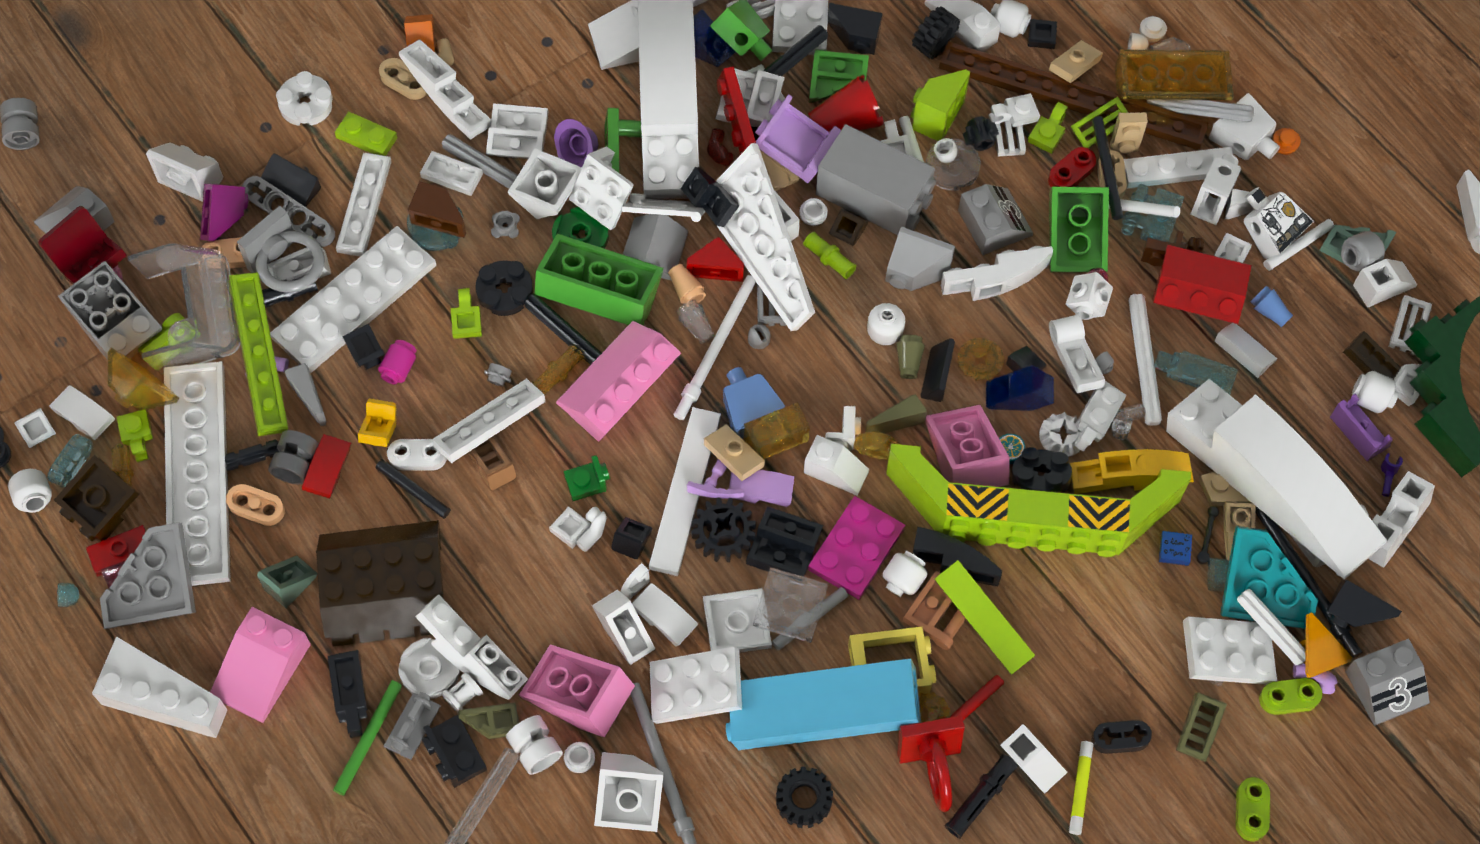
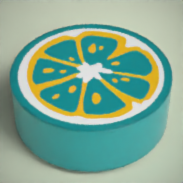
(1013, 445)

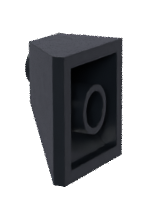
(1358, 607)

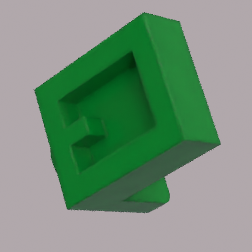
(587, 479)

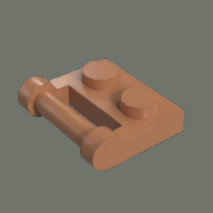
(928, 611)

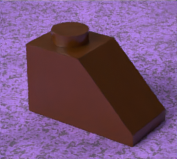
(435, 210)

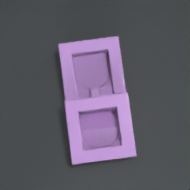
(765, 486)

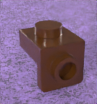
(1155, 249)

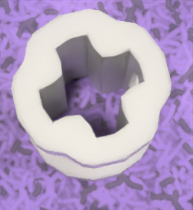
(462, 692)

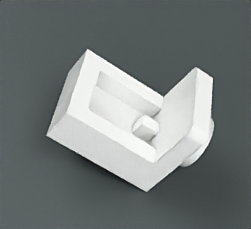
(850, 427)

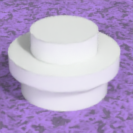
(1153, 28)
(813, 212)
(579, 757)

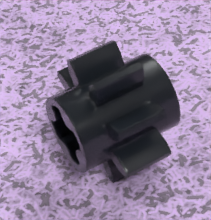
(980, 133)

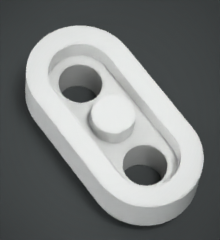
(415, 458)

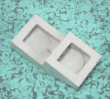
(82, 412)
(664, 614)

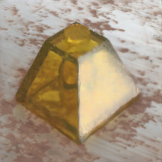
(136, 384)

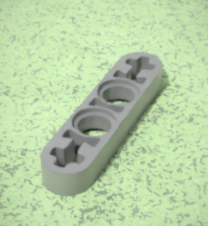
(291, 207)

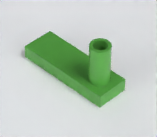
(617, 127)

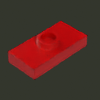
(114, 549)

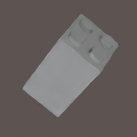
(875, 181)

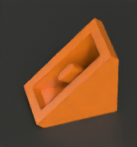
(420, 28)

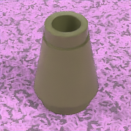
(909, 355)

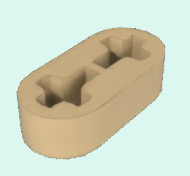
(1119, 170)

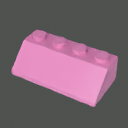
(618, 379)

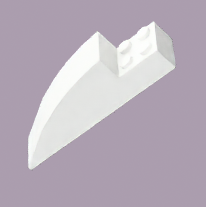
(667, 96)
(1277, 474)

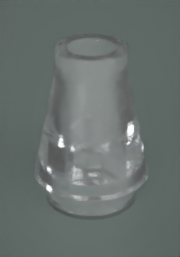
(695, 320)

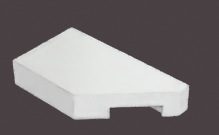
(1406, 392)

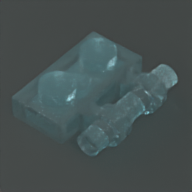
(1153, 226)

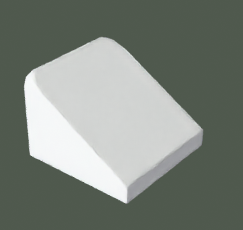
(1237, 204)
(34, 428)

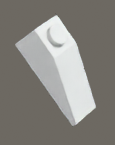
(977, 26)
(1469, 198)

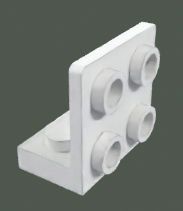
(601, 189)

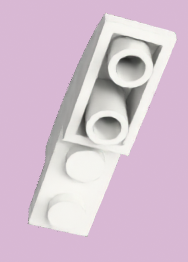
(1007, 273)
(468, 651)

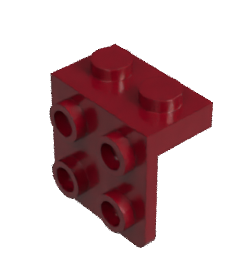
(79, 245)

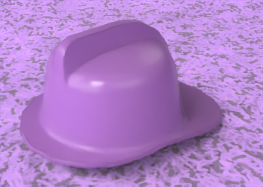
(574, 141)

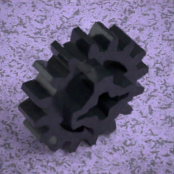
(724, 542)

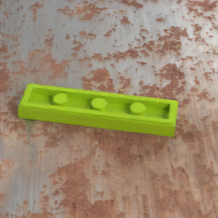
(984, 617)

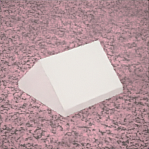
(544, 184)

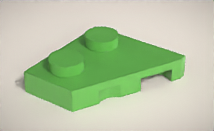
(834, 71)

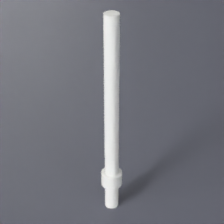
(692, 391)

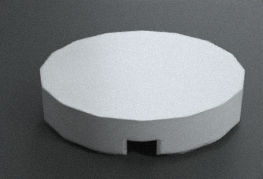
(426, 669)

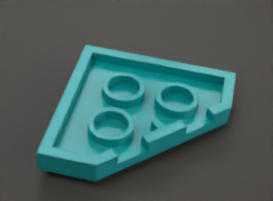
(1263, 568)

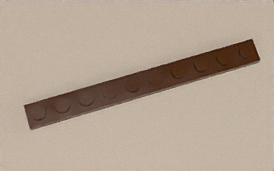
(1075, 95)

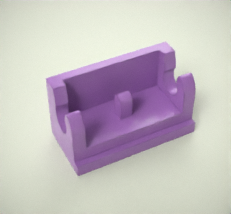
(1360, 429)

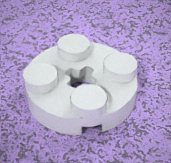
(300, 86)

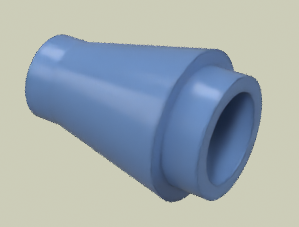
(1270, 305)

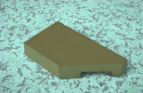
(492, 720)

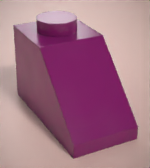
(221, 209)

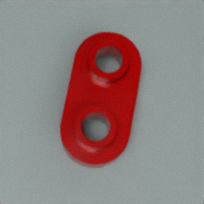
(1073, 167)

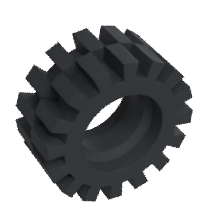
(935, 32)
(800, 815)

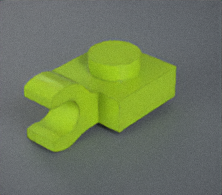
(1049, 131)
(466, 318)
(134, 431)

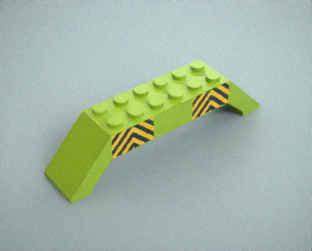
(1031, 516)

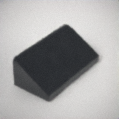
(291, 179)
(937, 370)

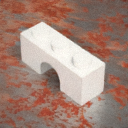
(1402, 513)

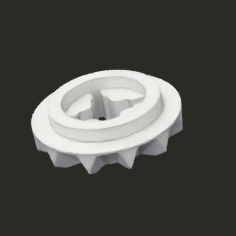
(1053, 441)

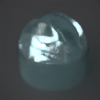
(67, 594)

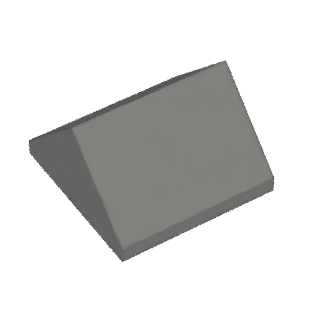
(656, 241)

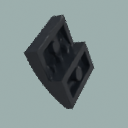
(784, 542)

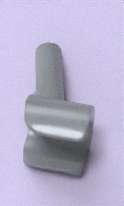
(1105, 362)

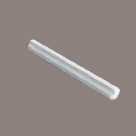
(1145, 359)

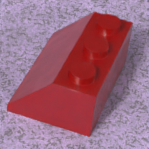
(1202, 284)

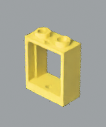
(922, 643)

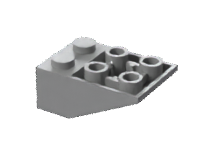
(109, 312)

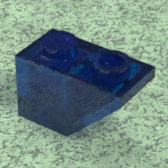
(708, 43)
(1020, 390)

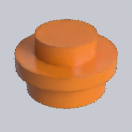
(1287, 140)

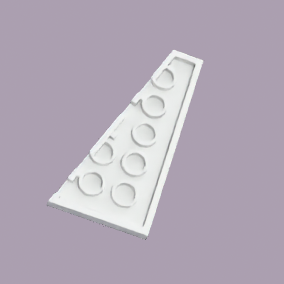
(762, 239)

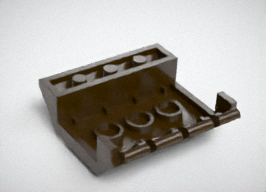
(378, 581)

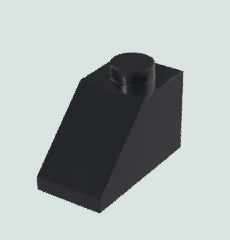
(855, 27)

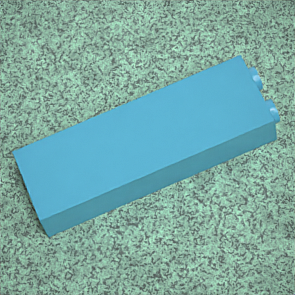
(825, 704)

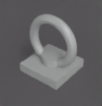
(269, 241)

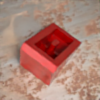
(716, 262)

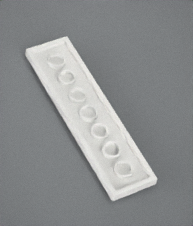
(197, 468)

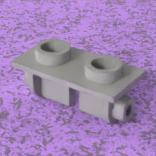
(409, 728)

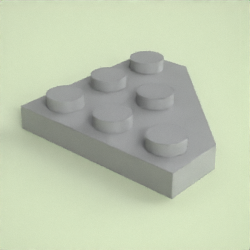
(151, 581)

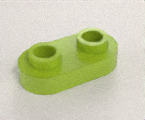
(1292, 696)
(1252, 807)

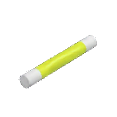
(1081, 786)

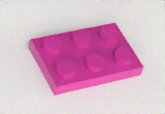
(856, 547)

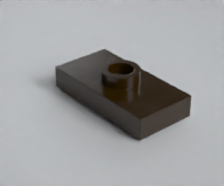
(1370, 356)

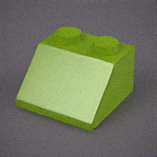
(939, 104)

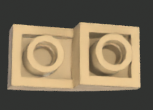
(1236, 515)

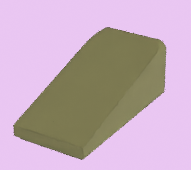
(900, 416)

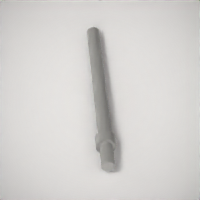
(683, 824)

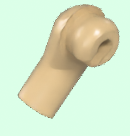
(445, 51)

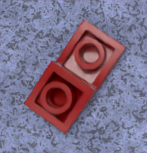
(326, 466)

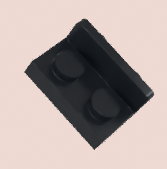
(455, 751)

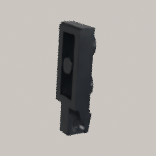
(348, 690)

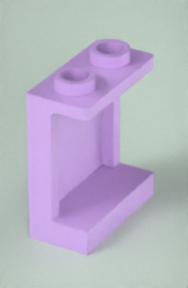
(794, 139)

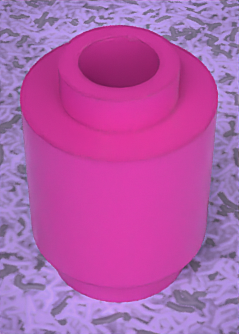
(397, 362)

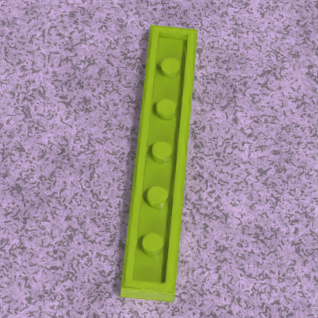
(258, 354)

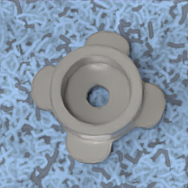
(502, 218)

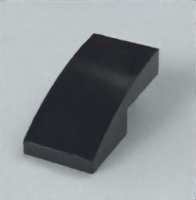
(709, 195)

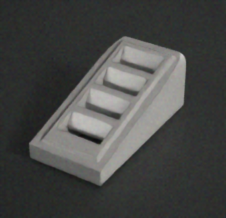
(303, 385)

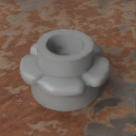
(498, 374)

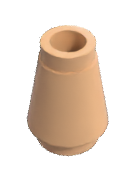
(686, 285)

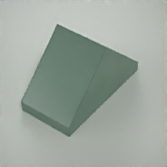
(286, 579)

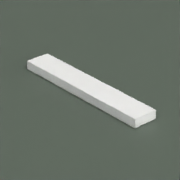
(680, 504)

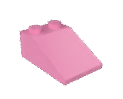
(968, 447)
(259, 664)
(578, 689)

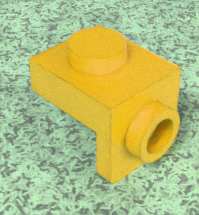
(378, 423)

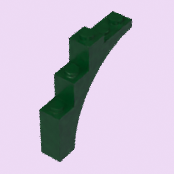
(1447, 417)

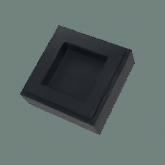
(1042, 34)

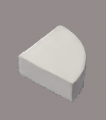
(636, 581)

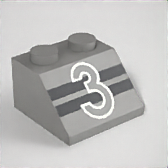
(993, 217)
(1390, 681)

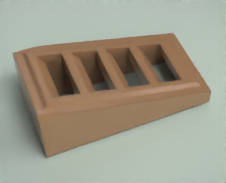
(497, 473)

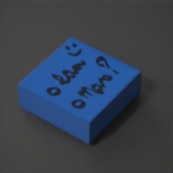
(1175, 548)

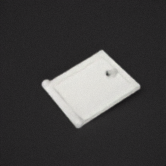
(640, 204)

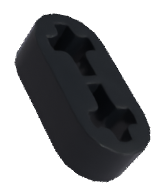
(1121, 729)

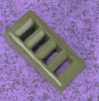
(1210, 703)

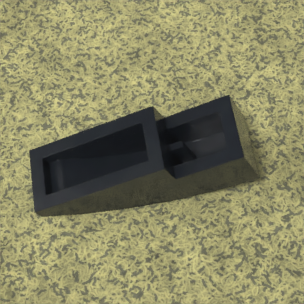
(945, 550)

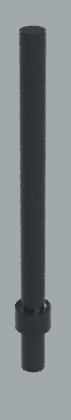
(1287, 549)

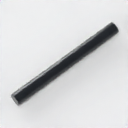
(1107, 167)

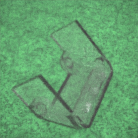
(211, 321)

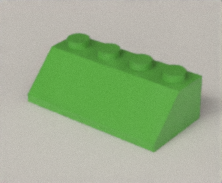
(597, 280)

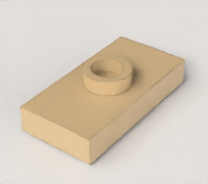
(1075, 61)
(734, 452)

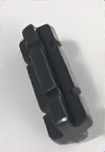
(251, 455)

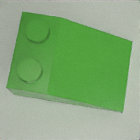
(1078, 228)

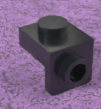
(364, 347)

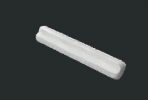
(1272, 626)

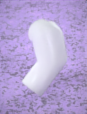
(595, 530)

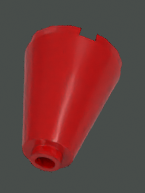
(851, 106)

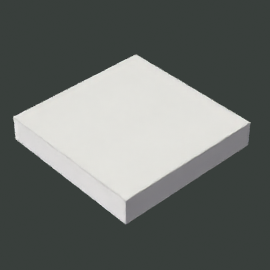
(731, 621)

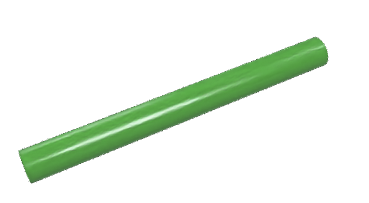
(367, 738)

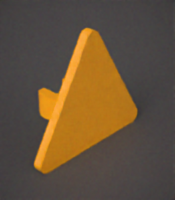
(1321, 648)

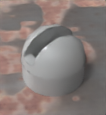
(754, 339)

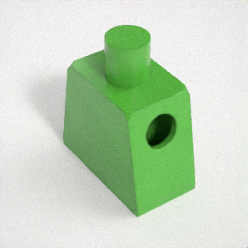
(743, 30)

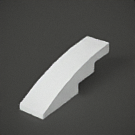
(442, 87)

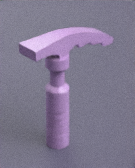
(708, 488)

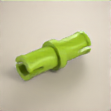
(829, 255)

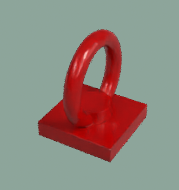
(932, 743)

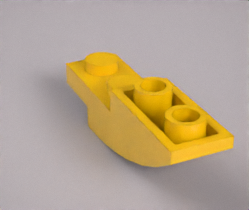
(1126, 468)

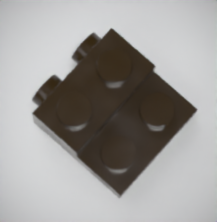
(96, 499)

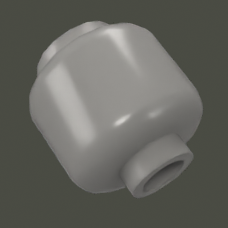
(1362, 250)

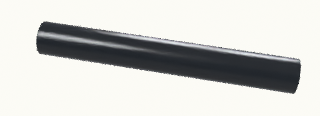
(413, 489)

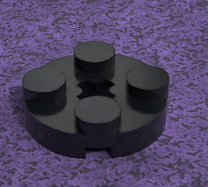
(502, 272)
(1054, 465)

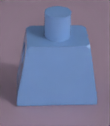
(748, 399)

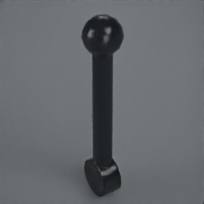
(1203, 556)

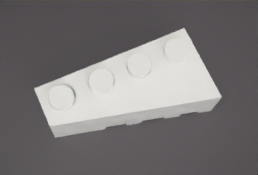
(152, 690)

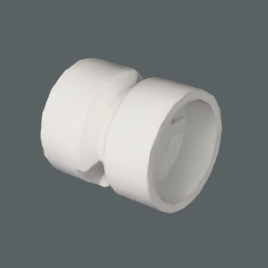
(533, 743)

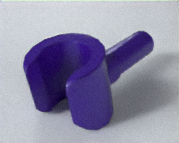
(1389, 470)

